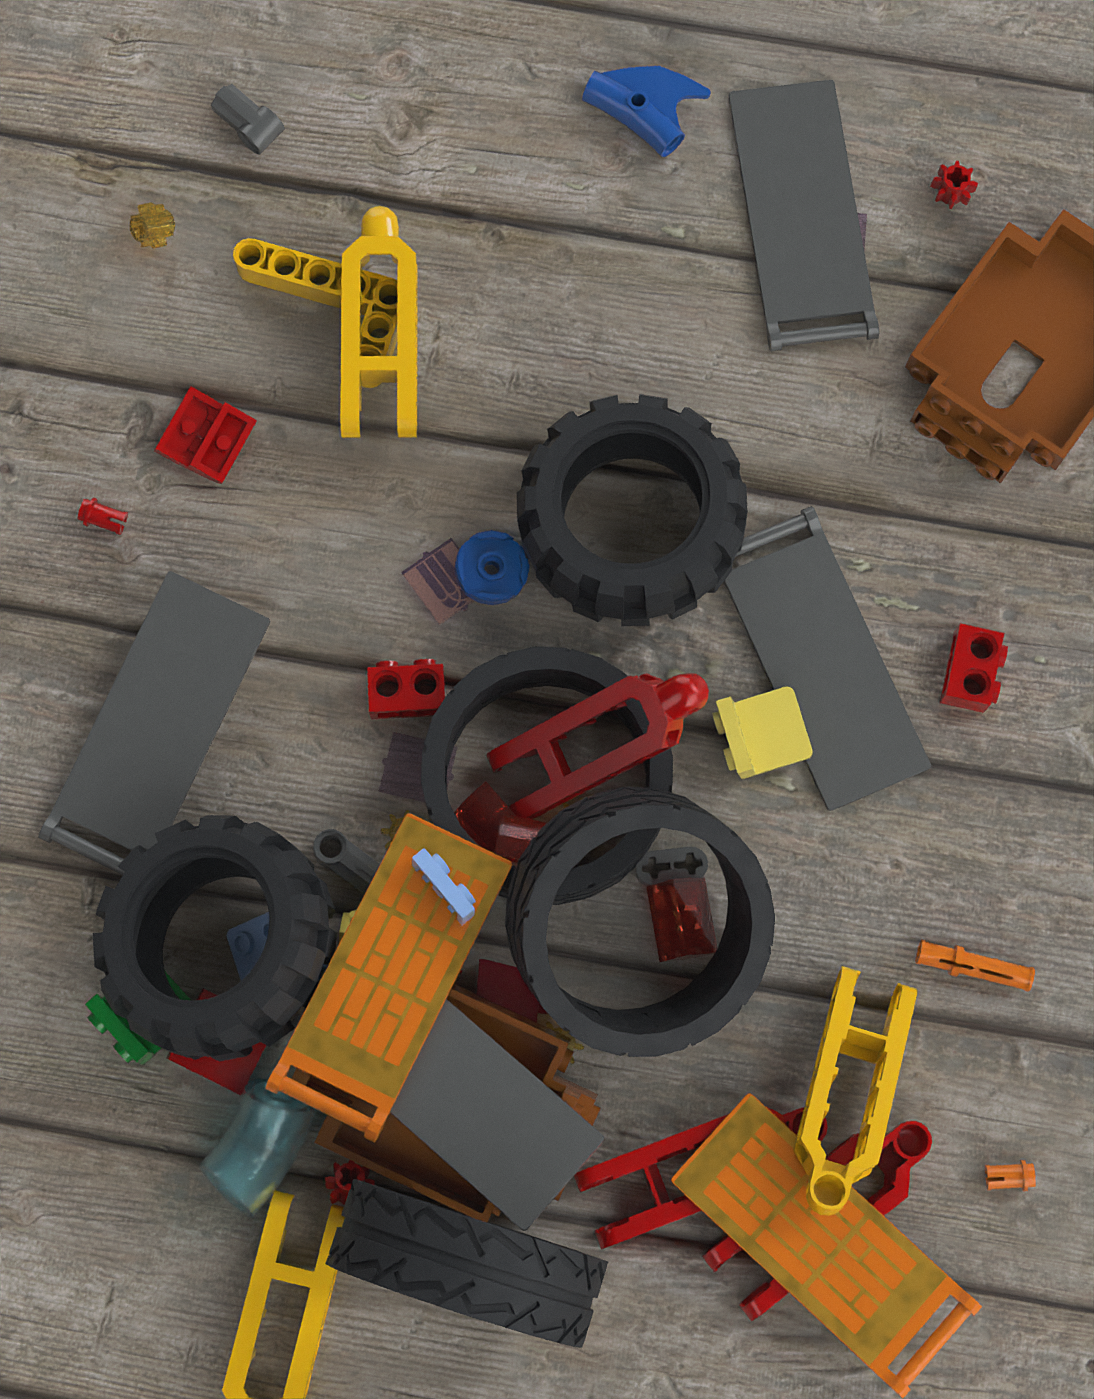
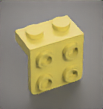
(763, 732)

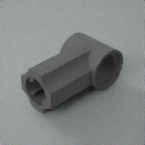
(254, 124)
(350, 864)

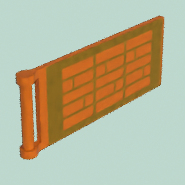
(389, 977)
(842, 1267)

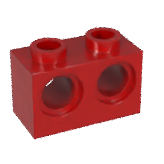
(965, 665)
(406, 701)

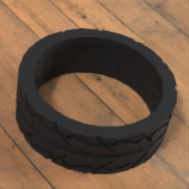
(532, 669)
(713, 995)
(466, 1264)

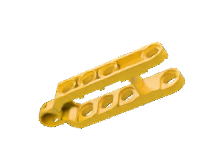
(379, 237)
(828, 1181)
(266, 1268)

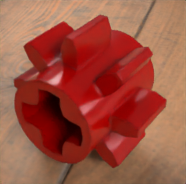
(963, 185)
(345, 1173)

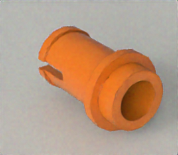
(1010, 1176)

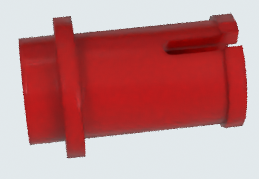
(100, 515)

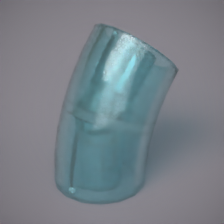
(258, 1147)

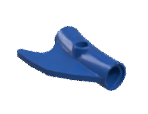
(645, 101)

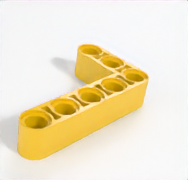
(300, 284)

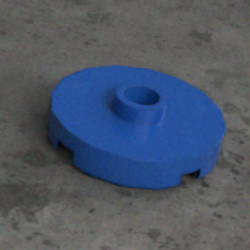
(497, 550)

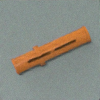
(959, 961)

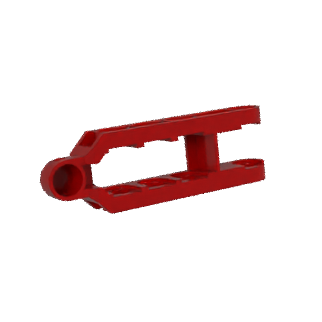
(665, 706)
(900, 1151)
(646, 1159)

